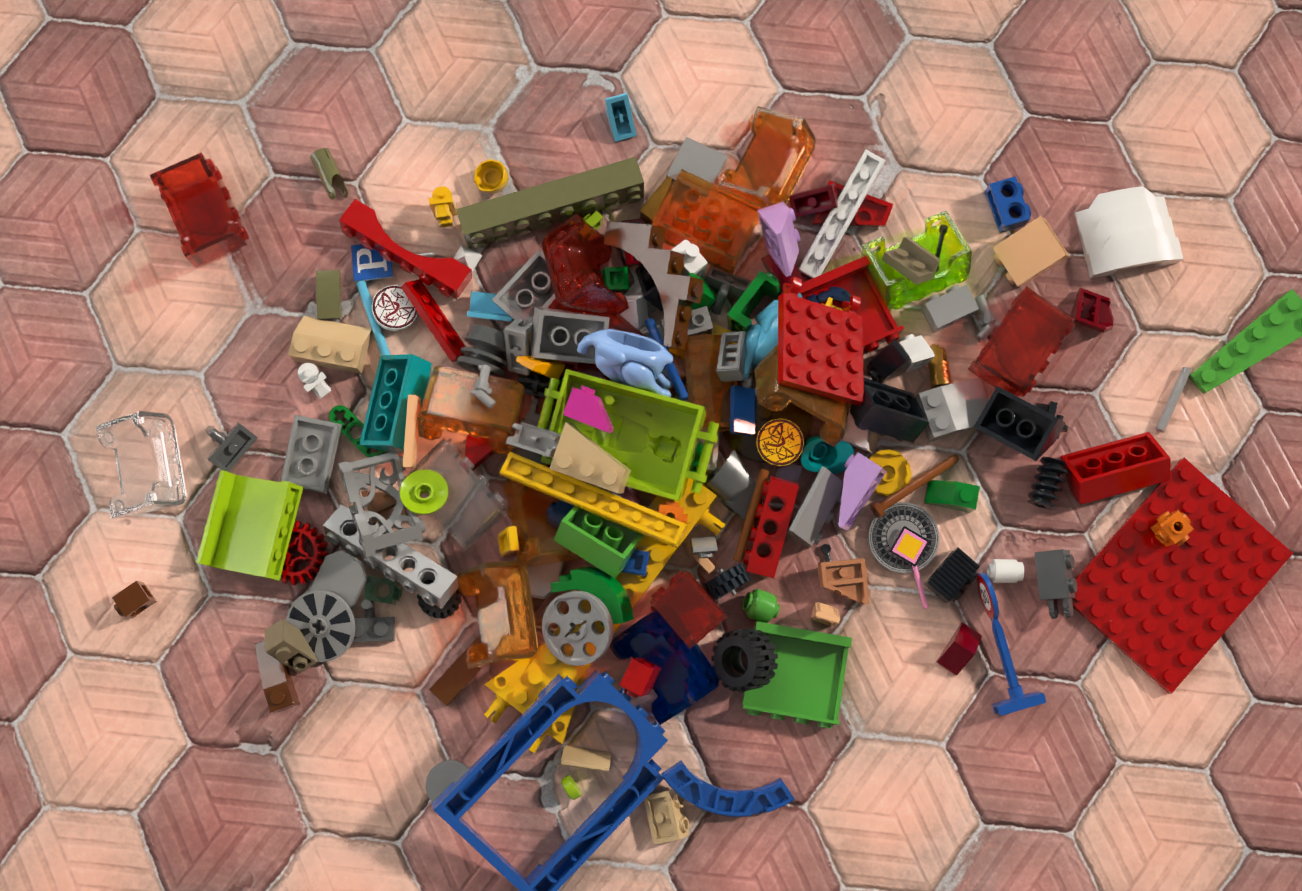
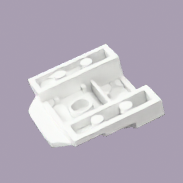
(1127, 231)

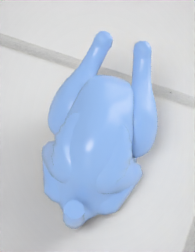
(630, 359)

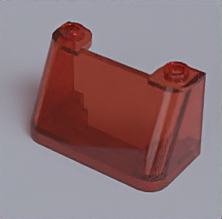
(574, 261)

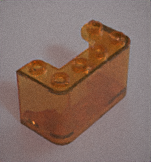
(451, 407)

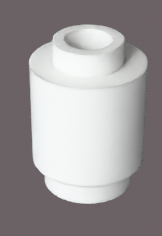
(1005, 571)

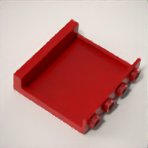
(856, 279)

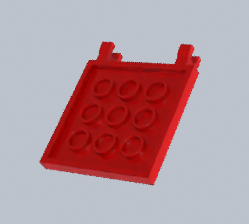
(820, 346)

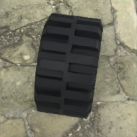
(759, 654)

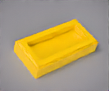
(508, 541)

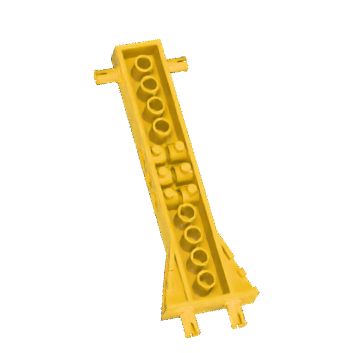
(526, 678)

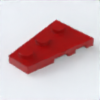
(871, 212)

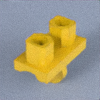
(443, 206)

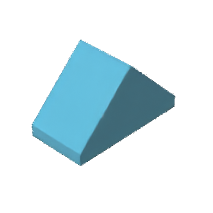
(620, 117)

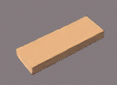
(411, 432)

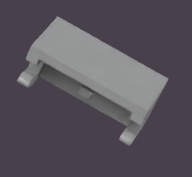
(517, 345)
(534, 439)

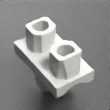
(314, 380)

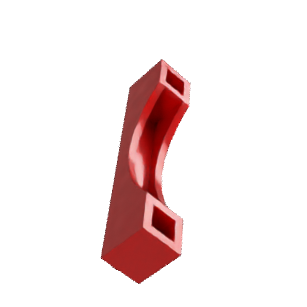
(444, 273)

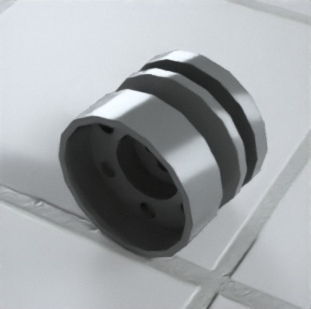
(487, 348)

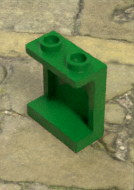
(762, 285)

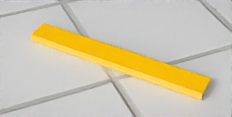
(593, 499)

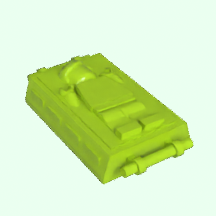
(650, 433)

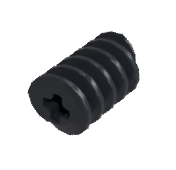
(1047, 483)

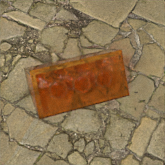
(703, 381)

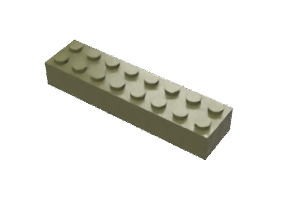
(551, 203)

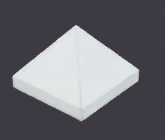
(468, 257)

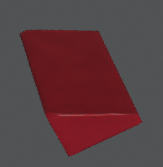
(814, 200)

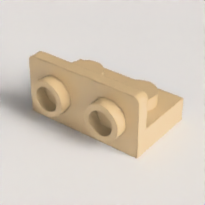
(666, 816)

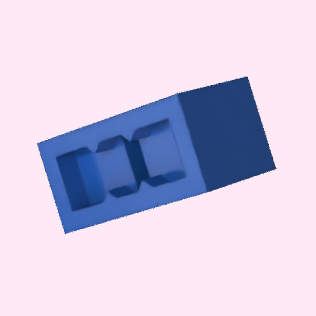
(1002, 205)

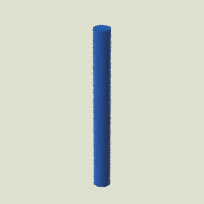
(670, 368)

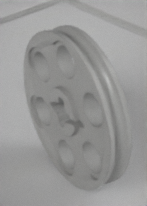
(586, 633)

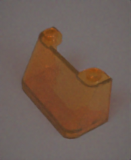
(772, 159)
(778, 396)
(502, 611)

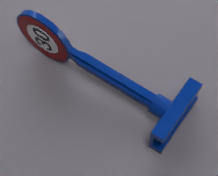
(1018, 699)

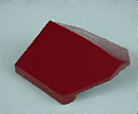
(1092, 311)

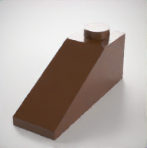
(275, 681)

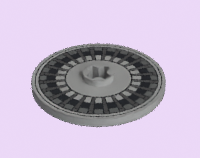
(885, 530)

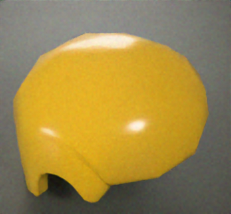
(491, 176)

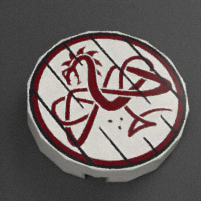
(393, 309)

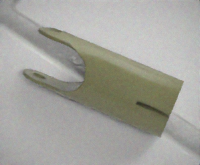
(328, 172)

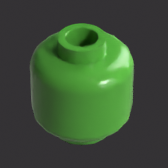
(760, 605)

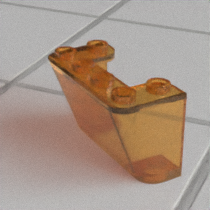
(535, 537)

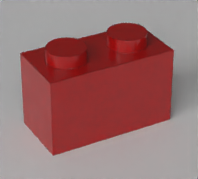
(640, 677)

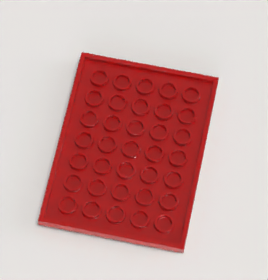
(1177, 600)

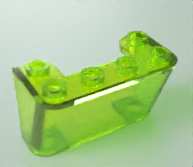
(954, 263)

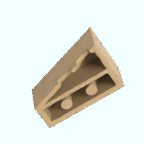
(587, 461)

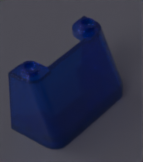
(684, 673)

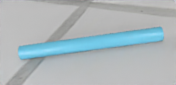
(377, 330)

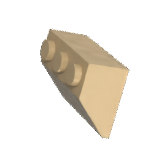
(330, 344)

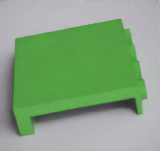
(806, 679)

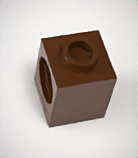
(133, 600)

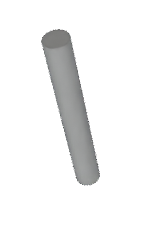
(1173, 399)

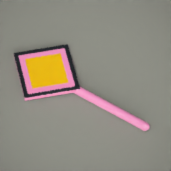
(910, 547)

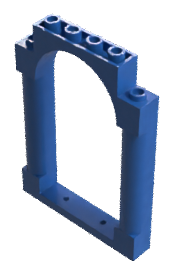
(554, 700)

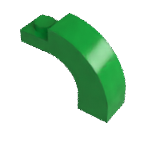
(600, 585)

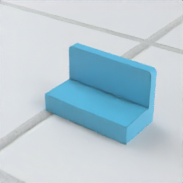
(483, 307)

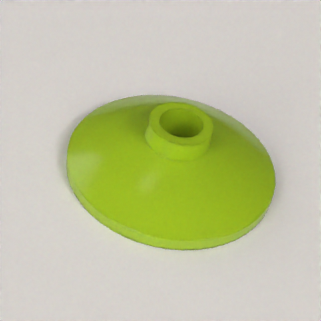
(424, 482)

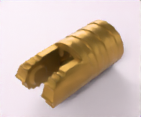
(939, 367)

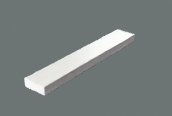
(841, 217)

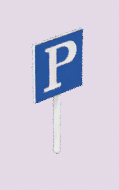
(371, 265)

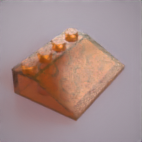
(708, 218)

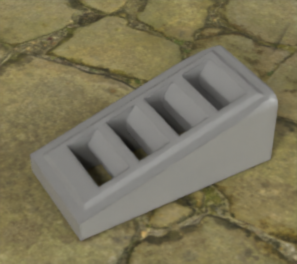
(731, 370)

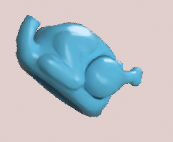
(761, 337)

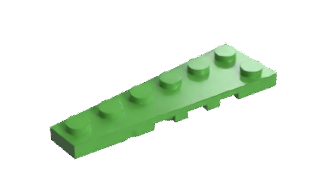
(1262, 337)

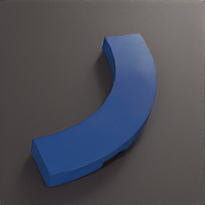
(724, 801)

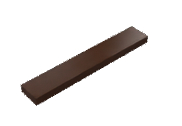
(459, 675)

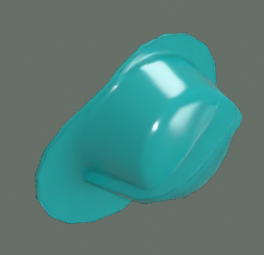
(819, 453)

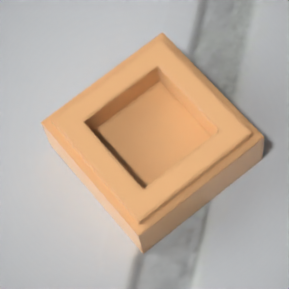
(705, 564)

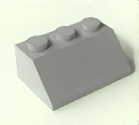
(816, 508)

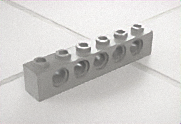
(405, 557)

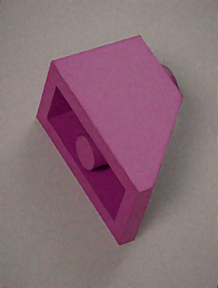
(588, 409)

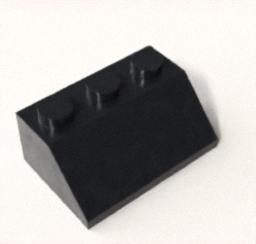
(889, 412)
(1019, 424)

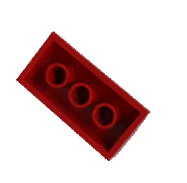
(1116, 467)

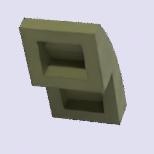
(328, 294)

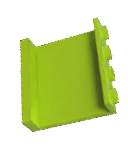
(250, 525)

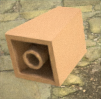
(1030, 252)

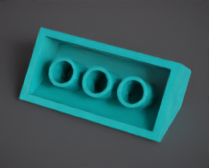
(387, 409)

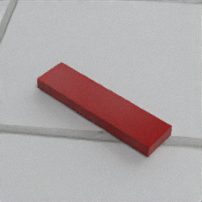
(434, 318)

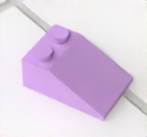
(780, 236)
(858, 485)

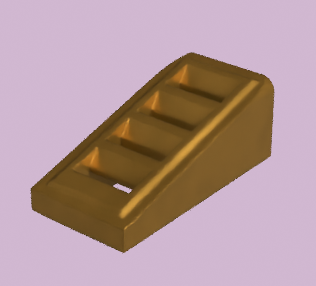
(655, 202)

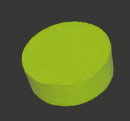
(571, 787)

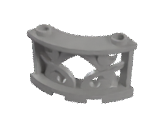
(372, 536)

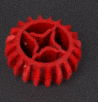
(316, 560)

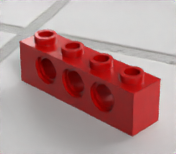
(767, 563)

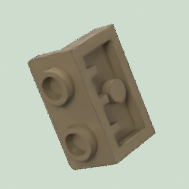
(912, 261)

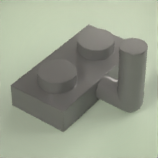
(725, 283)
(230, 447)
(373, 628)

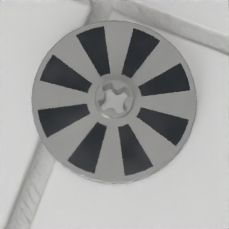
(335, 616)

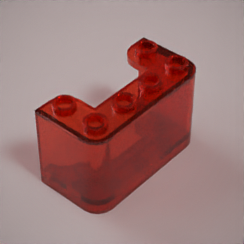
(200, 209)
(1022, 343)
(687, 608)

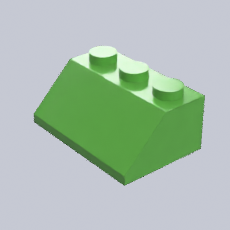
(598, 540)

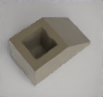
(289, 646)

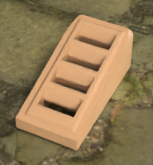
(825, 614)

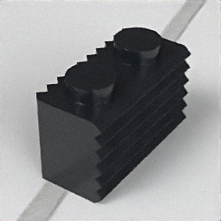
(952, 575)

